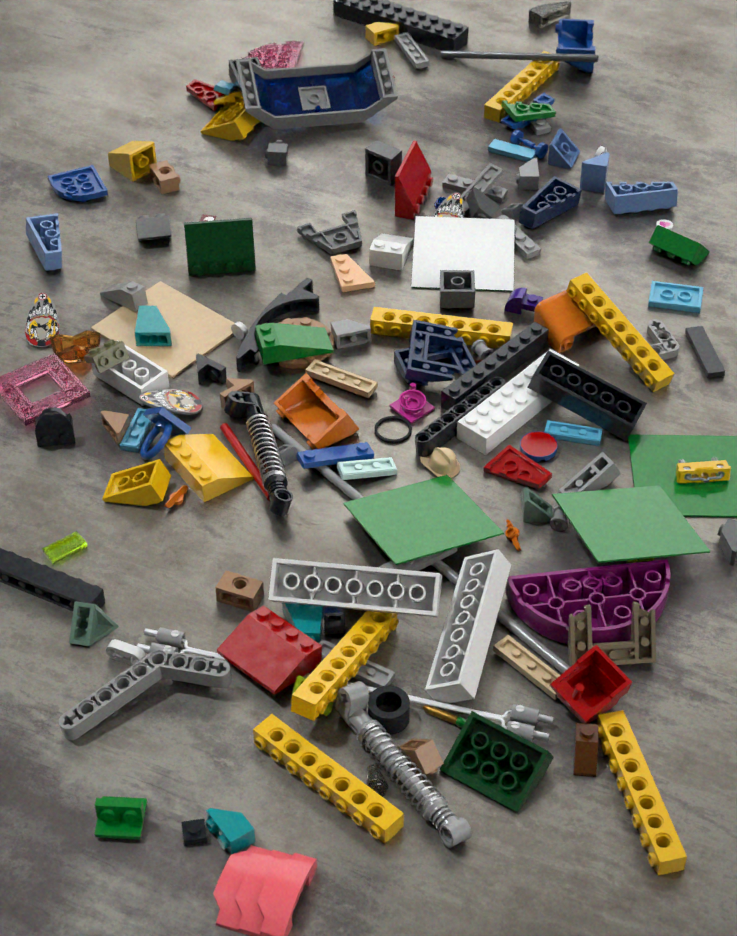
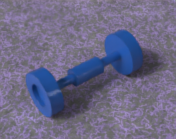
(517, 138)

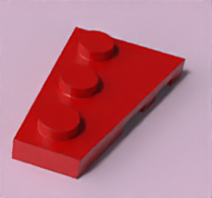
(518, 468)

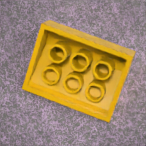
(231, 122)
(205, 464)

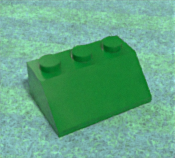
(678, 246)

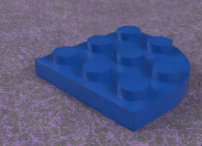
(78, 184)

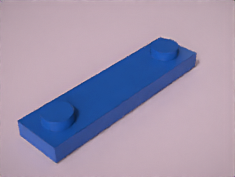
(336, 454)

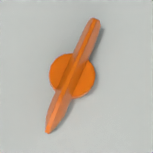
(177, 498)
(512, 534)

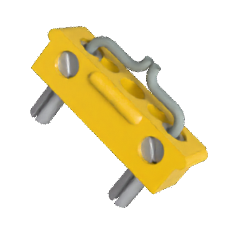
(702, 471)

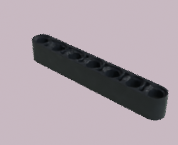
(445, 426)

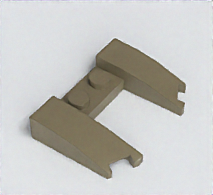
(638, 650)

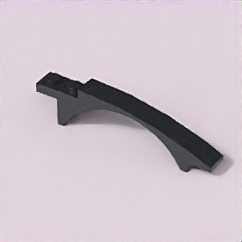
(296, 301)

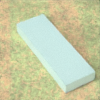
(366, 468)

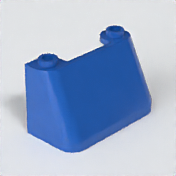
(576, 37)

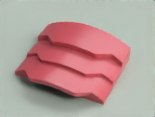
(261, 890)

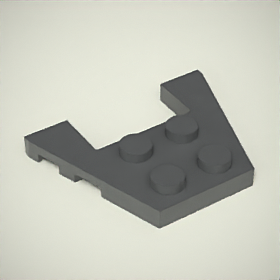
(336, 238)

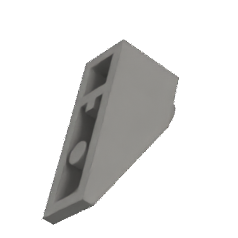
(127, 294)
(594, 476)

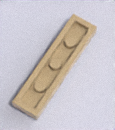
(341, 378)
(527, 664)

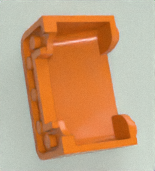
(563, 320)
(314, 414)

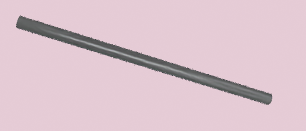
(520, 56)

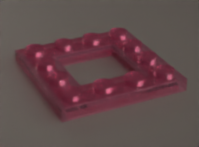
(71, 388)

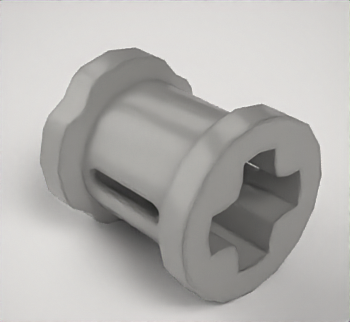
(479, 347)
(560, 518)

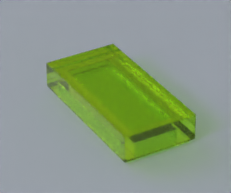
(64, 547)

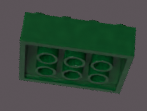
(220, 246)
(496, 762)

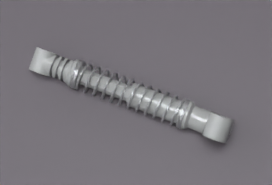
(352, 707)

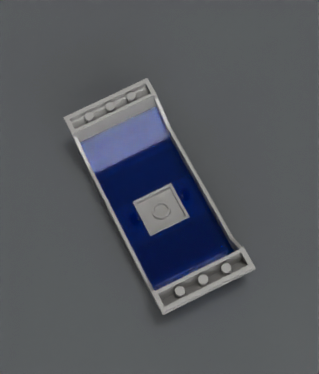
(319, 92)

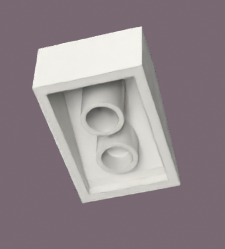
(390, 251)

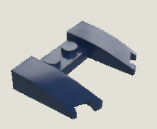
(421, 336)
(457, 354)

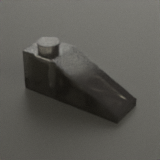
(548, 13)

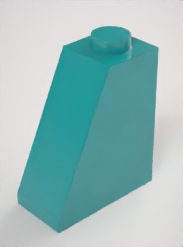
(151, 328)
(305, 618)

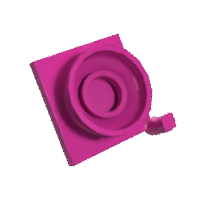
(412, 404)

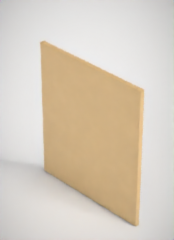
(191, 324)

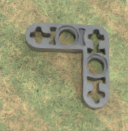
(662, 344)

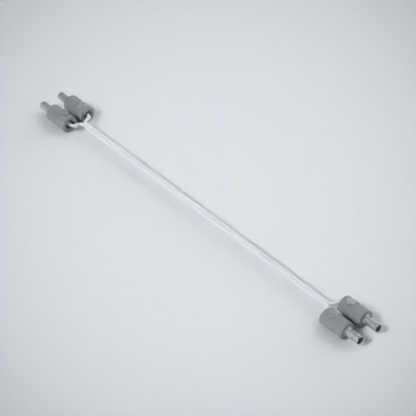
(518, 713)

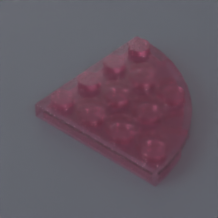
(278, 56)

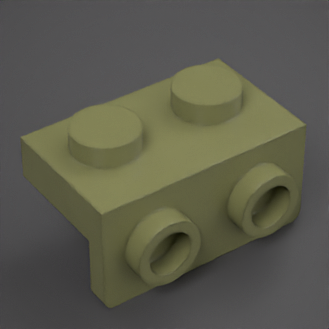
(108, 355)

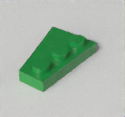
(521, 112)

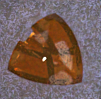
(73, 348)

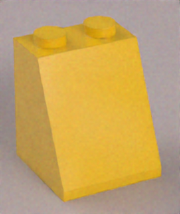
(133, 159)

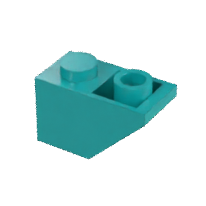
(231, 828)

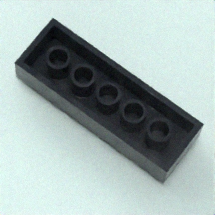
(587, 395)

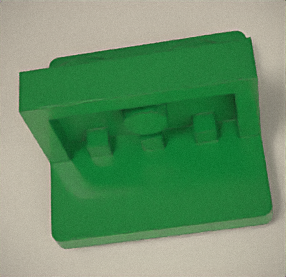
(120, 817)

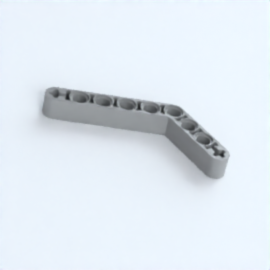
(214, 674)

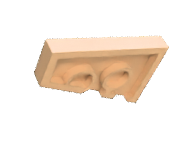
(349, 274)

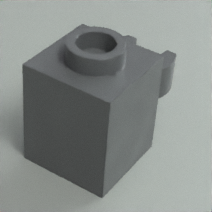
(277, 153)

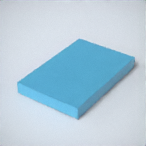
(675, 296)

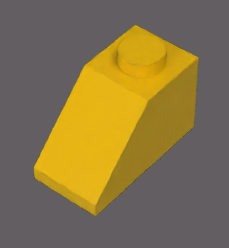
(381, 32)

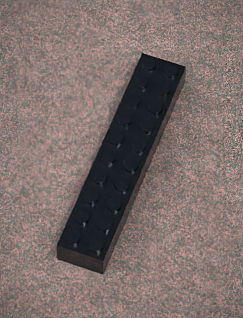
(422, 27)

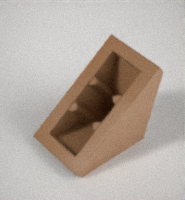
(115, 424)

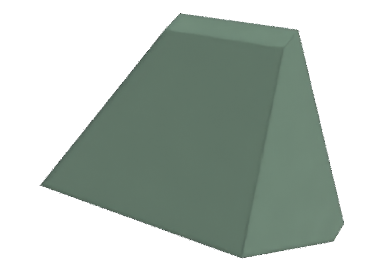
(534, 507)
(89, 624)

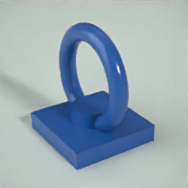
(165, 423)

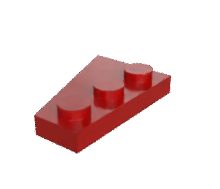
(204, 93)

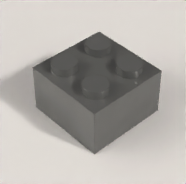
(382, 162)
(457, 289)

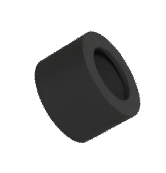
(392, 721)

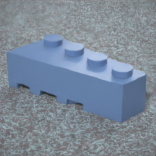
(640, 197)
(45, 239)

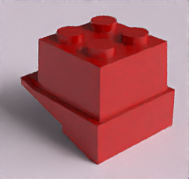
(591, 685)

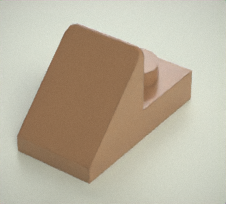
(234, 384)

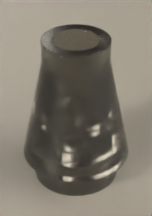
(376, 780)

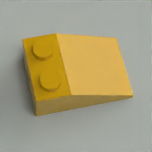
(138, 485)

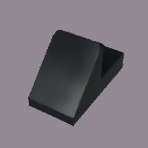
(210, 369)

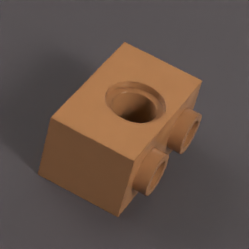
(164, 177)
(239, 591)

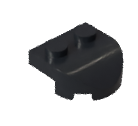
(54, 428)

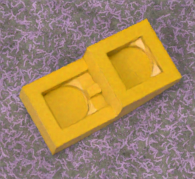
(228, 99)

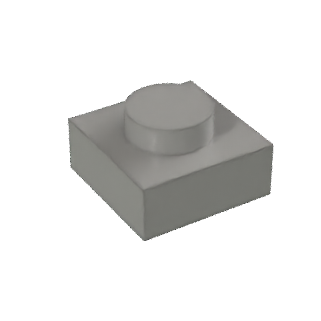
(540, 127)

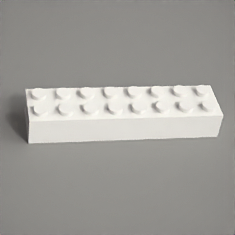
(503, 411)
(355, 587)
(468, 628)

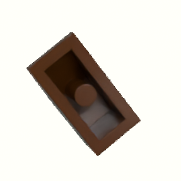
(585, 749)

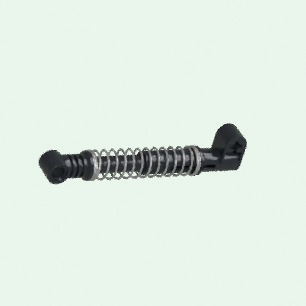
(263, 446)

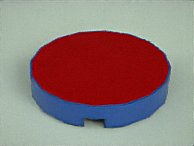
(538, 446)

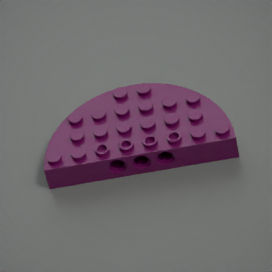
(550, 597)

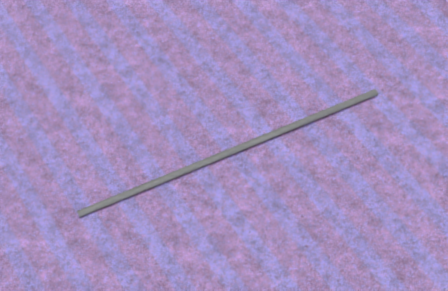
(444, 569)

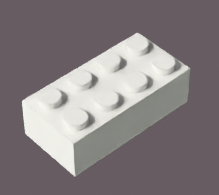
(135, 376)

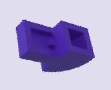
(520, 301)

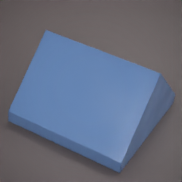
(562, 151)
(594, 173)

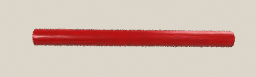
(244, 456)

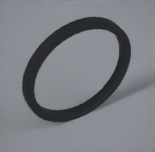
(393, 440)

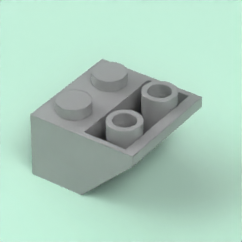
(153, 227)

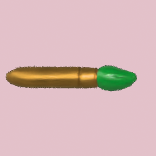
(459, 721)

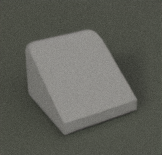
(513, 210)
(287, 453)

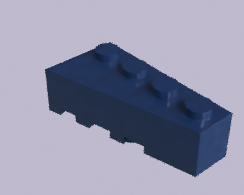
(550, 201)

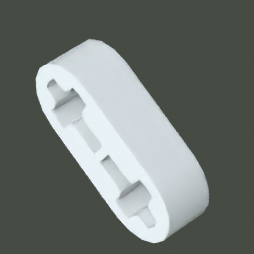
(124, 652)

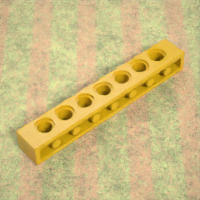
(520, 87)
(399, 324)
(620, 332)
(342, 663)
(340, 787)
(646, 803)

